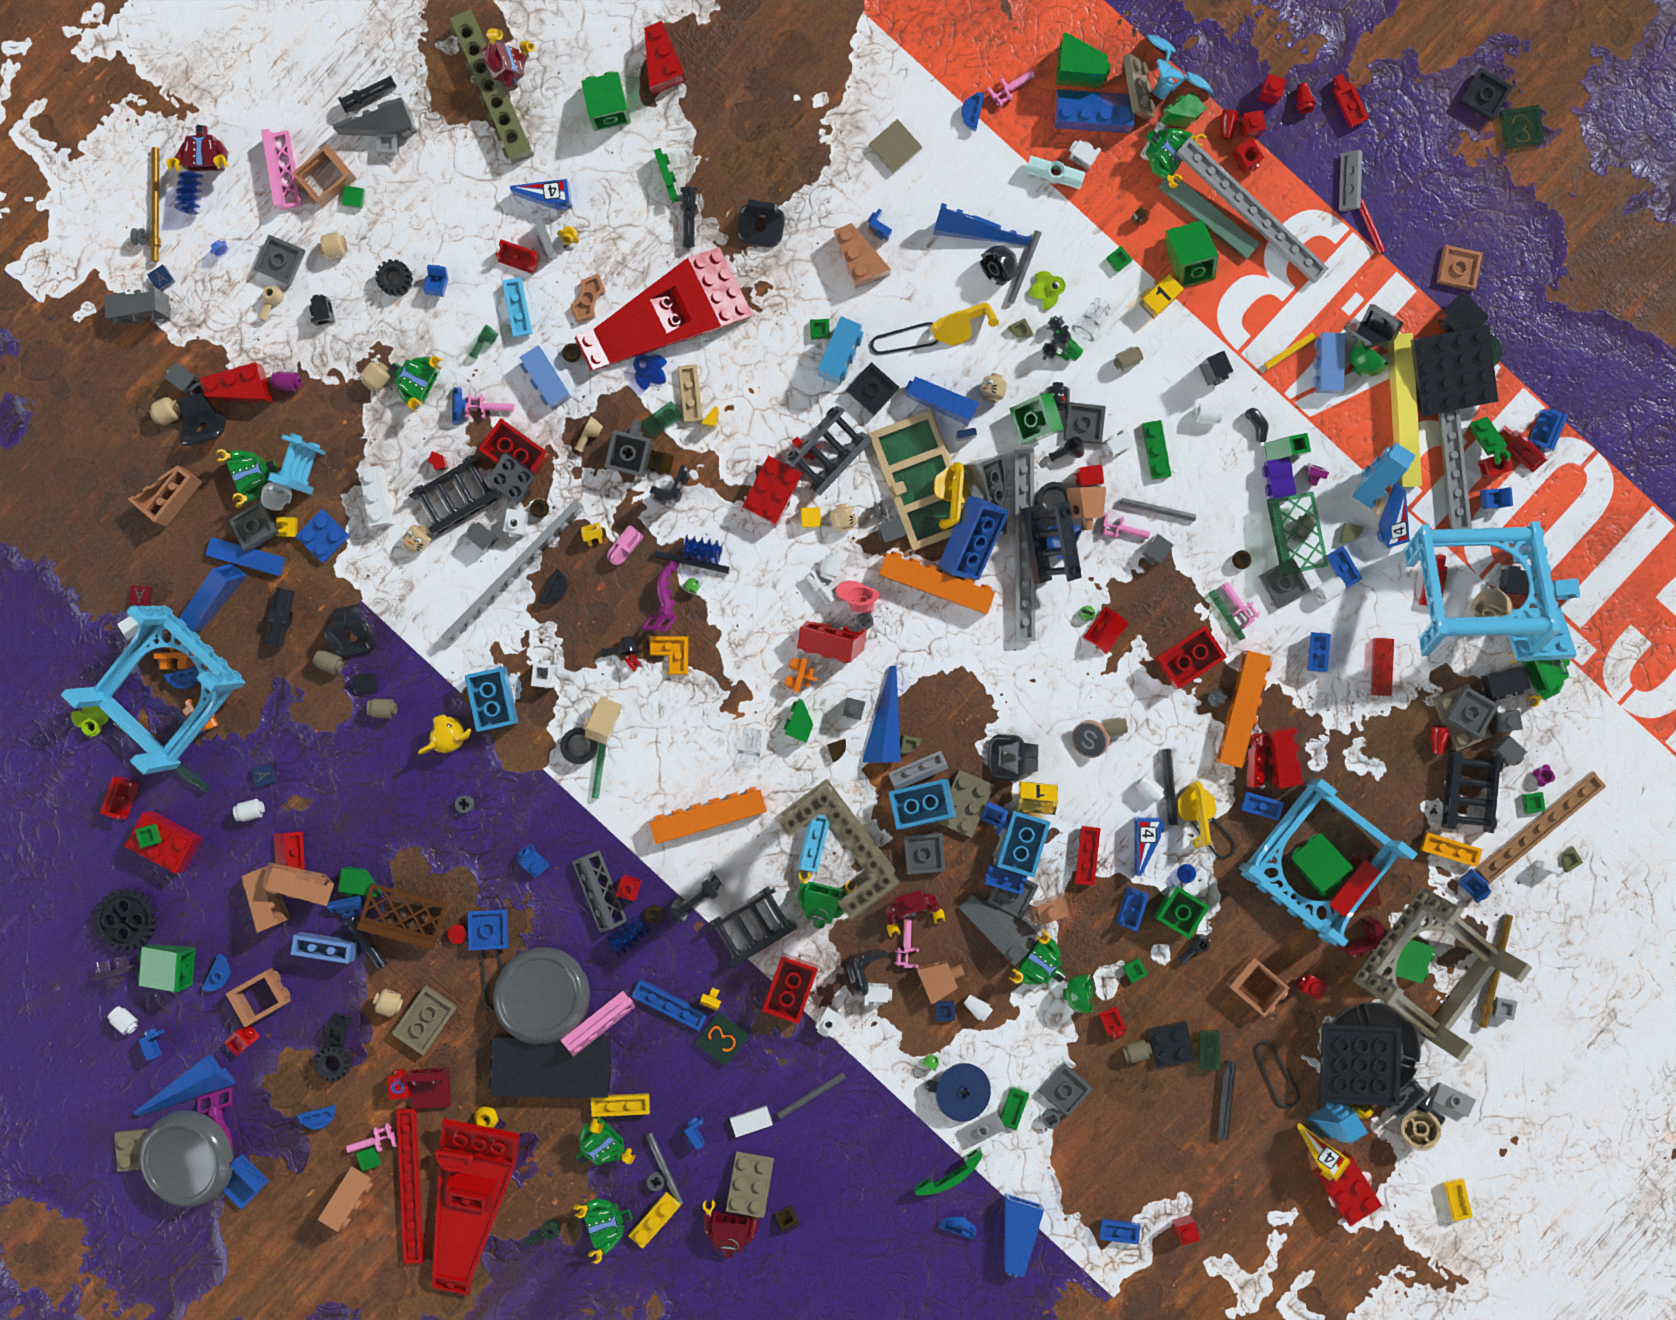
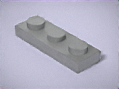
(1350, 180)
(918, 770)

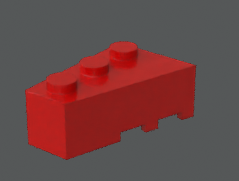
(662, 61)
(238, 384)
(831, 642)
(1283, 757)

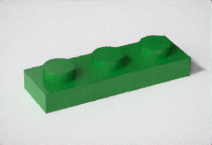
(1156, 449)

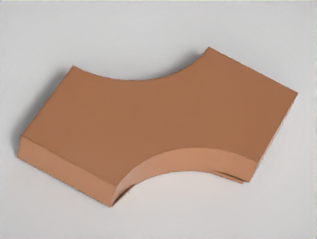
(585, 305)

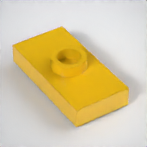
(1457, 1199)

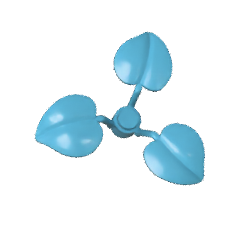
(1167, 72)

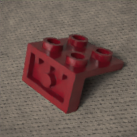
(1375, 934)
(429, 1087)

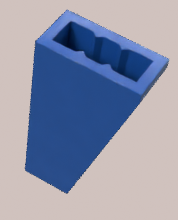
(942, 400)
(212, 595)
(1020, 1231)

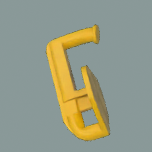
(956, 327)
(951, 487)
(1198, 805)

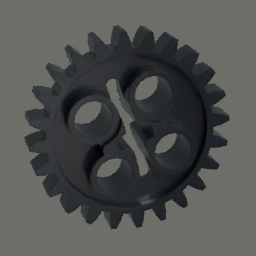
(137, 906)

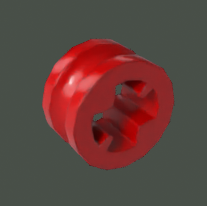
(633, 662)

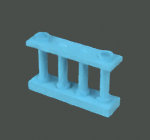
(297, 464)

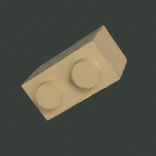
(602, 721)

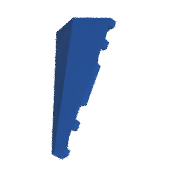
(962, 225)
(884, 736)
(197, 1081)

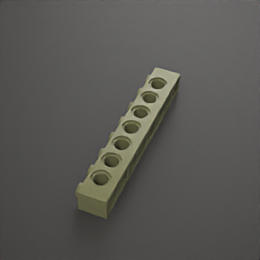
(520, 149)

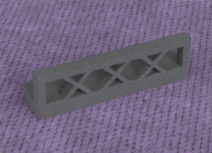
(594, 894)

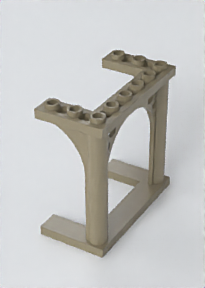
(878, 872)
(1407, 927)

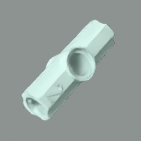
(1042, 169)

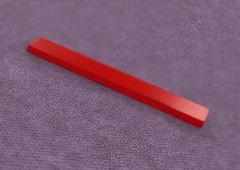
(409, 1185)

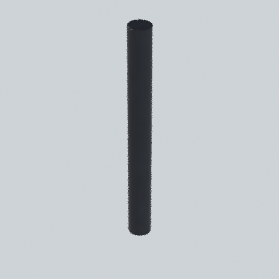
(696, 563)

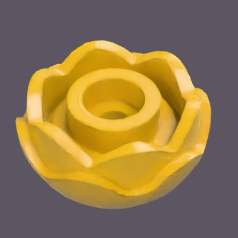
(1362, 1110)
(486, 1112)

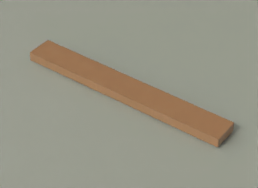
(1540, 827)

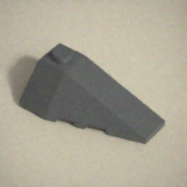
(390, 117)
(986, 481)
(1005, 931)

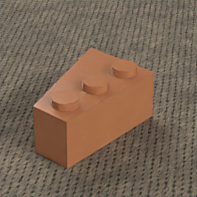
(859, 257)
(167, 495)
(297, 883)
(265, 907)
(346, 1199)

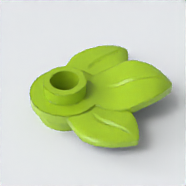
(1044, 289)
(88, 716)

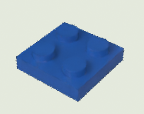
(323, 536)
(488, 929)

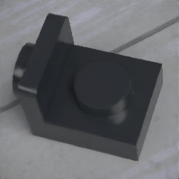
(337, 1029)

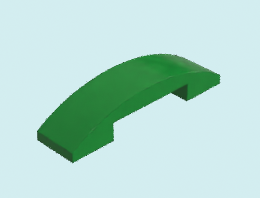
(928, 1186)

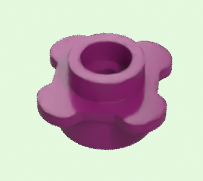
(1549, 775)

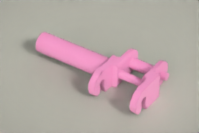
(1009, 87)
(486, 407)
(1123, 529)
(1239, 604)
(907, 946)
(374, 1140)

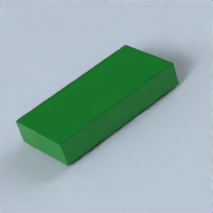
(1014, 1107)

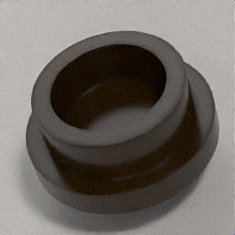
(1140, 217)
(571, 353)
(539, 508)
(1241, 559)
(653, 914)

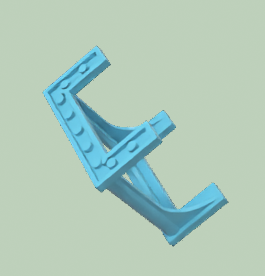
(1525, 544)
(217, 679)
(1332, 927)

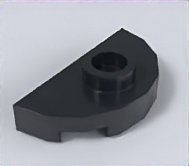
(555, 589)

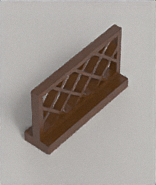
(399, 933)

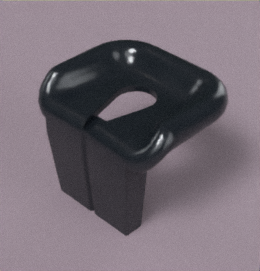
(774, 224)
(195, 411)
(349, 618)
(1025, 761)
(856, 972)

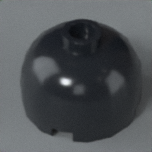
(999, 264)

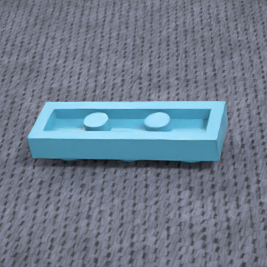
(517, 307)
(813, 844)

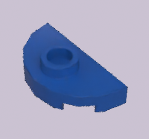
(971, 110)
(458, 405)
(183, 679)
(348, 907)
(218, 975)
(317, 1118)
(959, 1226)

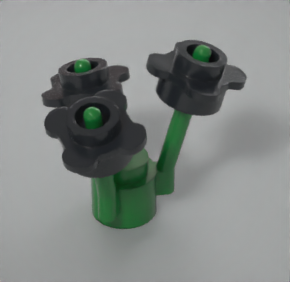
(1061, 336)

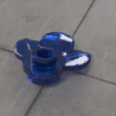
(652, 372)

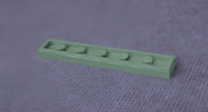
(1212, 217)

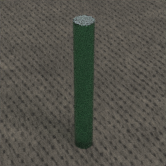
(1227, 615)
(598, 771)

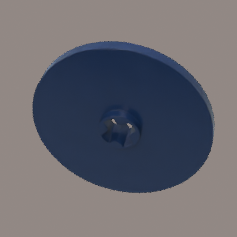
(965, 1106)

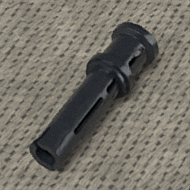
(359, 101)
(688, 207)
(365, 942)

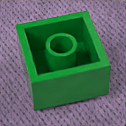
(1036, 418)
(1181, 911)

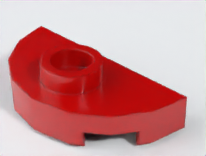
(453, 1161)

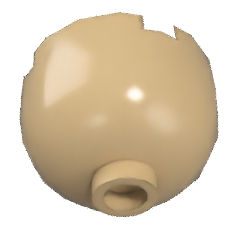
(1491, 603)
(1421, 1130)

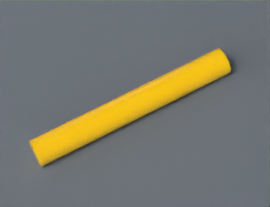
(1289, 351)

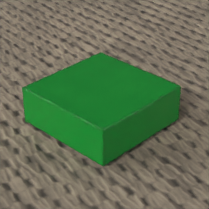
(353, 197)
(1119, 259)
(819, 329)
(1533, 802)
(148, 835)
(1134, 970)
(368, 1158)

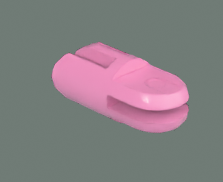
(624, 545)

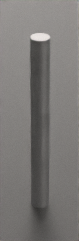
(1024, 267)
(1158, 509)
(811, 1095)
(663, 1167)

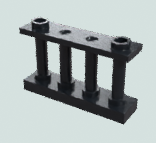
(845, 454)
(455, 514)
(1037, 546)
(1455, 781)
(710, 887)
(753, 945)

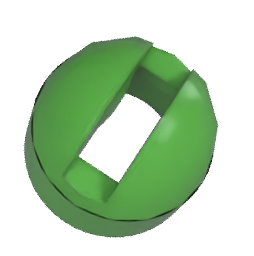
(692, 585)
(1086, 617)
(931, 1062)

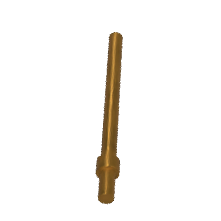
(154, 240)
(1488, 1007)

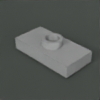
(544, 239)
(1453, 1099)
(983, 1128)

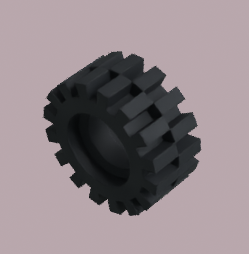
(387, 268)
(324, 1071)

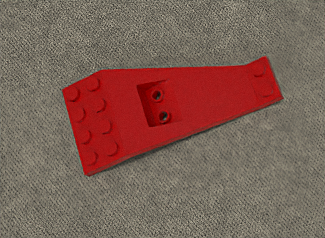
(699, 297)
(469, 1200)

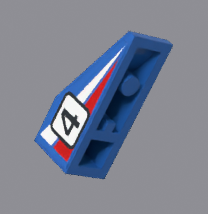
(552, 194)
(1394, 519)
(1146, 837)

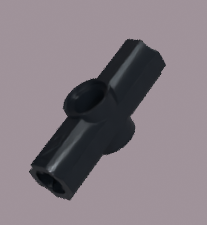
(280, 617)

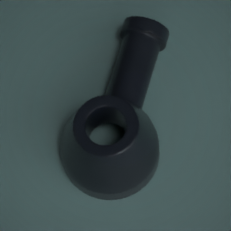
(1073, 447)
(626, 647)
(1195, 948)
(1426, 1106)

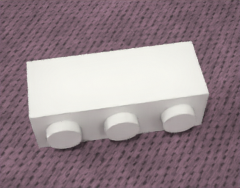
(376, 497)

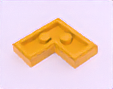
(676, 648)

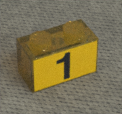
(1161, 296)
(1037, 798)

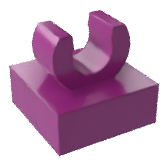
(1316, 472)

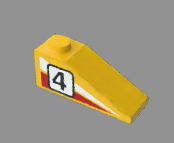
(1327, 1158)

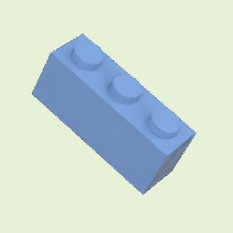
(1329, 363)
(544, 377)
(324, 947)

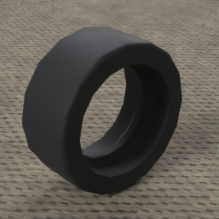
(1049, 486)
(568, 756)

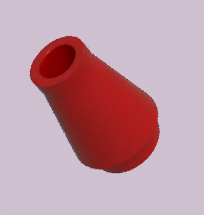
(1305, 100)
(1228, 122)
(1438, 736)

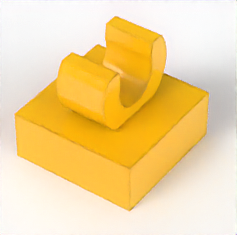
(286, 526)
(591, 532)
(711, 1001)

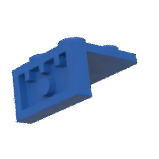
(244, 1182)

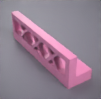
(274, 169)
(598, 1023)

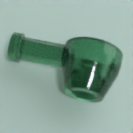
(487, 336)
(551, 1224)

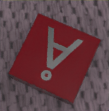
(140, 595)

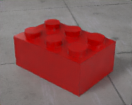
(509, 440)
(772, 490)
(1190, 657)
(176, 846)
(790, 988)
(1350, 1193)

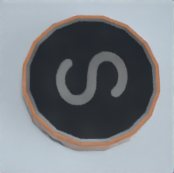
(1090, 739)

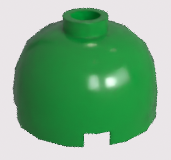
(1366, 360)
(1079, 993)

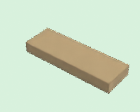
(690, 394)

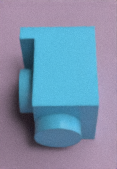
(1566, 589)

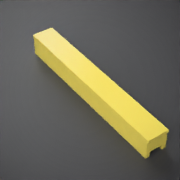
(1405, 405)

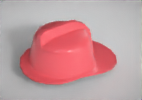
(859, 596)

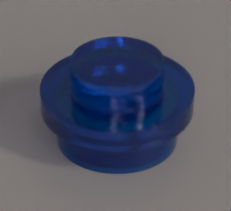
(219, 248)
(1186, 873)

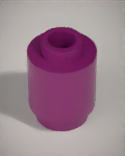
(286, 381)

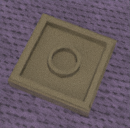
(895, 146)

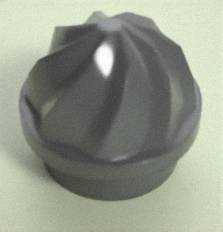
(1217, 697)

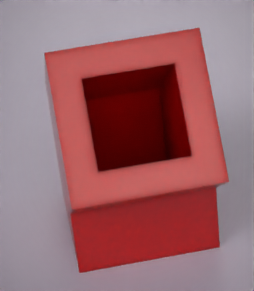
(439, 461)

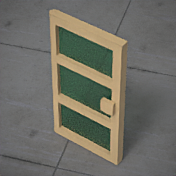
(910, 459)

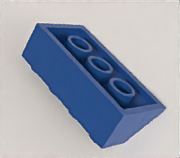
(1093, 111)
(973, 538)

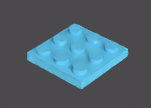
(1558, 648)

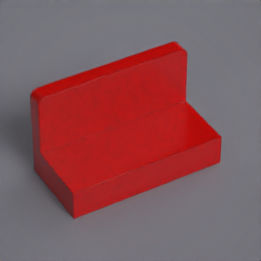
(1106, 630)
(289, 849)

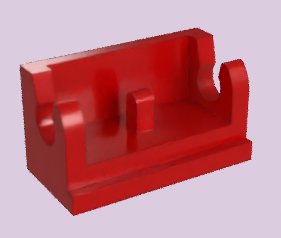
(517, 257)
(120, 797)

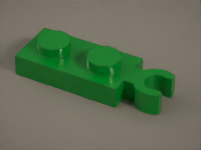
(669, 177)
(1489, 439)

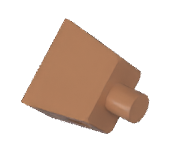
(1087, 504)
(1049, 909)
(939, 979)

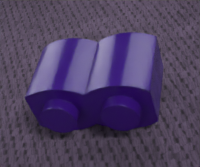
(1279, 478)

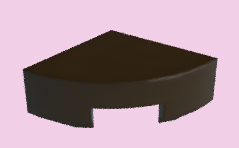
(837, 749)

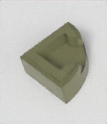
(1021, 329)
(1350, 532)
(909, 744)
(1570, 859)

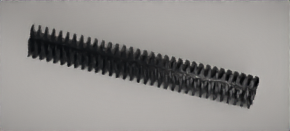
(1169, 780)
(1227, 1100)

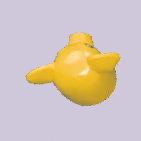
(446, 735)

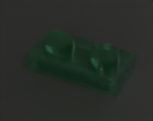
(661, 419)
(1209, 1049)

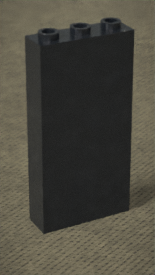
(549, 1069)

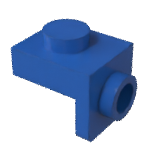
(880, 230)
(436, 280)
(1496, 498)
(996, 816)
(532, 861)
(1475, 885)
(149, 1045)
(693, 1136)

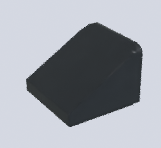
(366, 682)

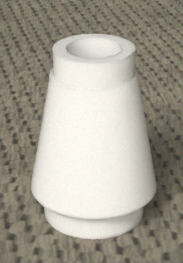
(978, 1007)

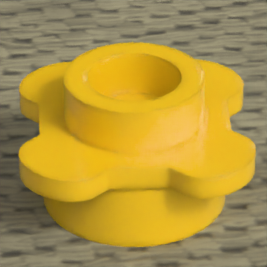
(568, 235)

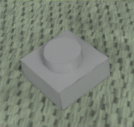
(387, 143)
(1504, 1008)

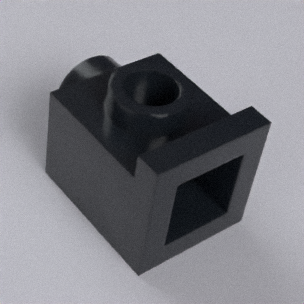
(321, 310)

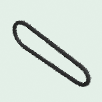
(905, 348)
(1228, 835)
(483, 976)
(1267, 1078)

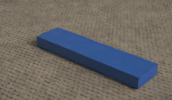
(253, 559)
(669, 1005)

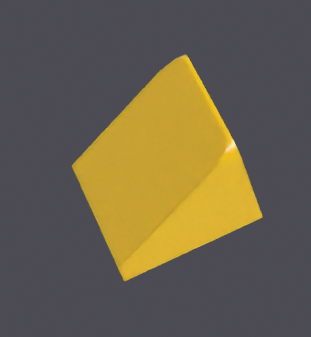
(711, 419)
(811, 517)

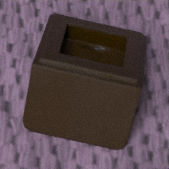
(660, 462)
(787, 1219)

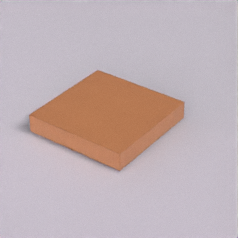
(1459, 267)

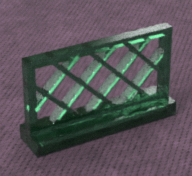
(1280, 538)

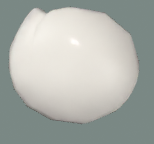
(275, 496)

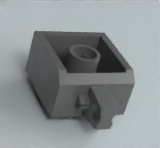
(623, 442)

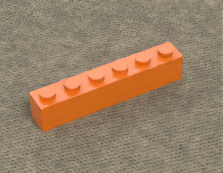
(936, 583)
(1243, 709)
(707, 816)

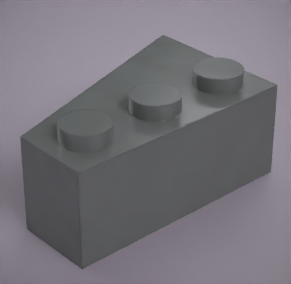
(137, 306)

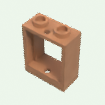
(314, 163)
(1243, 973)
(242, 1006)

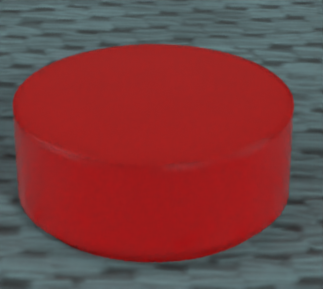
(457, 933)

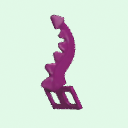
(665, 602)
(214, 1111)

